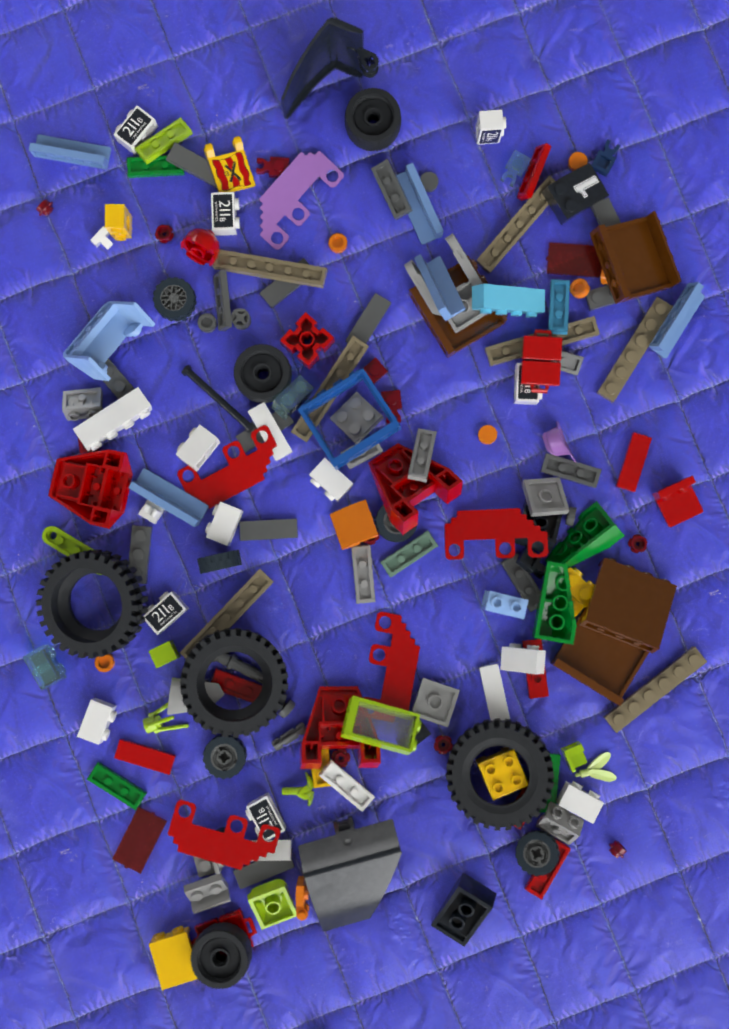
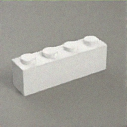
(113, 419)

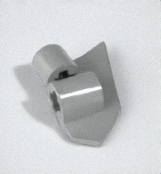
(175, 701)

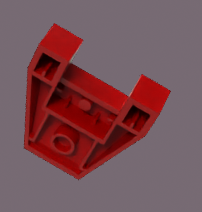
(402, 494)
(326, 727)

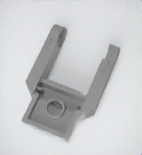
(467, 316)

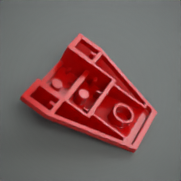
(93, 485)

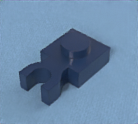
(604, 159)

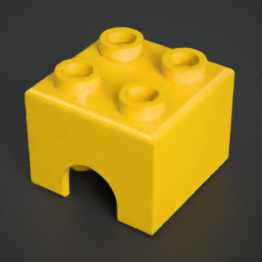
(502, 773)

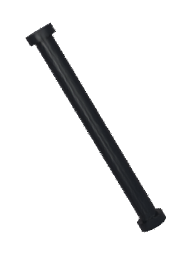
(217, 398)

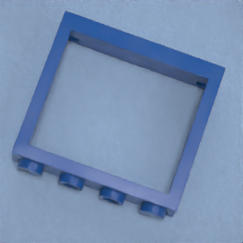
(338, 388)

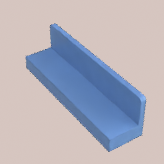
(71, 151)
(423, 214)
(440, 287)
(677, 319)
(169, 497)

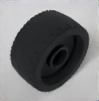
(372, 105)
(258, 359)
(219, 970)

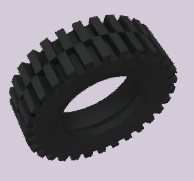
(58, 610)
(241, 720)
(523, 741)

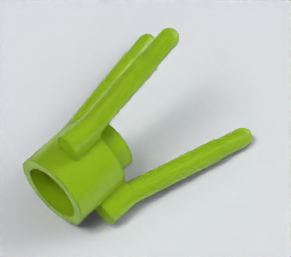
(154, 723)

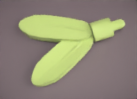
(594, 769)

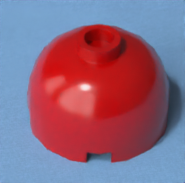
(201, 246)

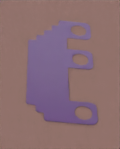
(285, 192)

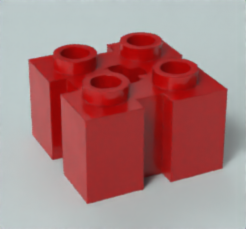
(307, 330)

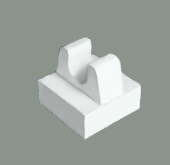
(101, 238)
(151, 512)

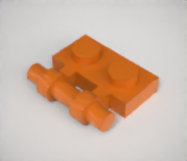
(302, 895)

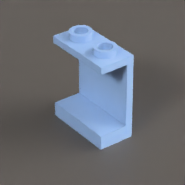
(504, 604)

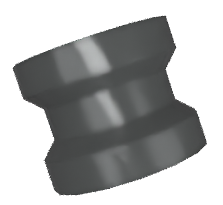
(238, 315)

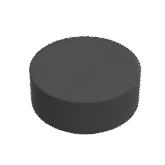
(429, 181)
(207, 323)
(571, 516)
(286, 709)

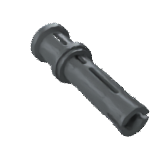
(233, 662)

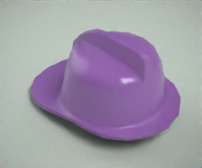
(556, 443)

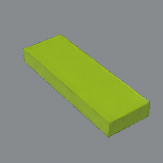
(163, 140)

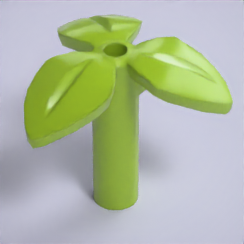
(302, 792)

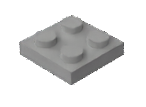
(356, 418)
(545, 497)
(435, 702)

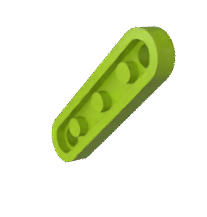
(64, 542)

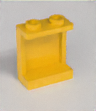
(172, 957)

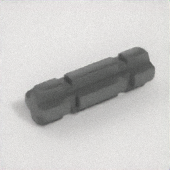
(289, 736)

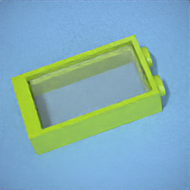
(381, 725)

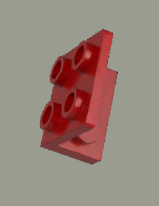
(678, 502)

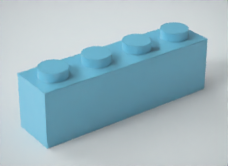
(508, 299)

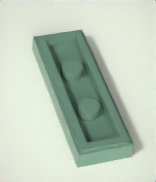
(409, 554)

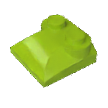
(272, 903)

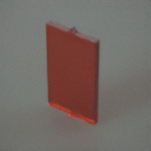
(573, 260)
(139, 840)

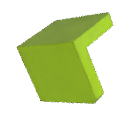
(164, 654)
(574, 755)

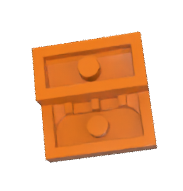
(353, 524)

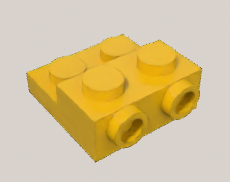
(580, 590)

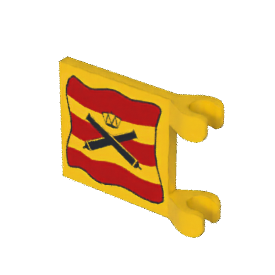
(232, 169)

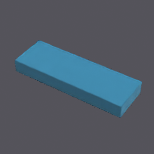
(559, 306)

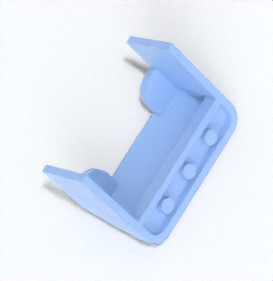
(103, 336)

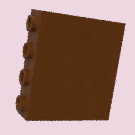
(635, 258)
(442, 331)
(629, 605)
(600, 662)

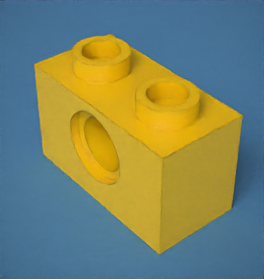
(118, 221)

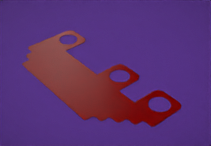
(236, 477)
(496, 524)
(399, 661)
(219, 847)

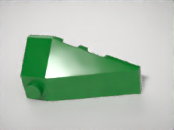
(587, 538)
(555, 610)

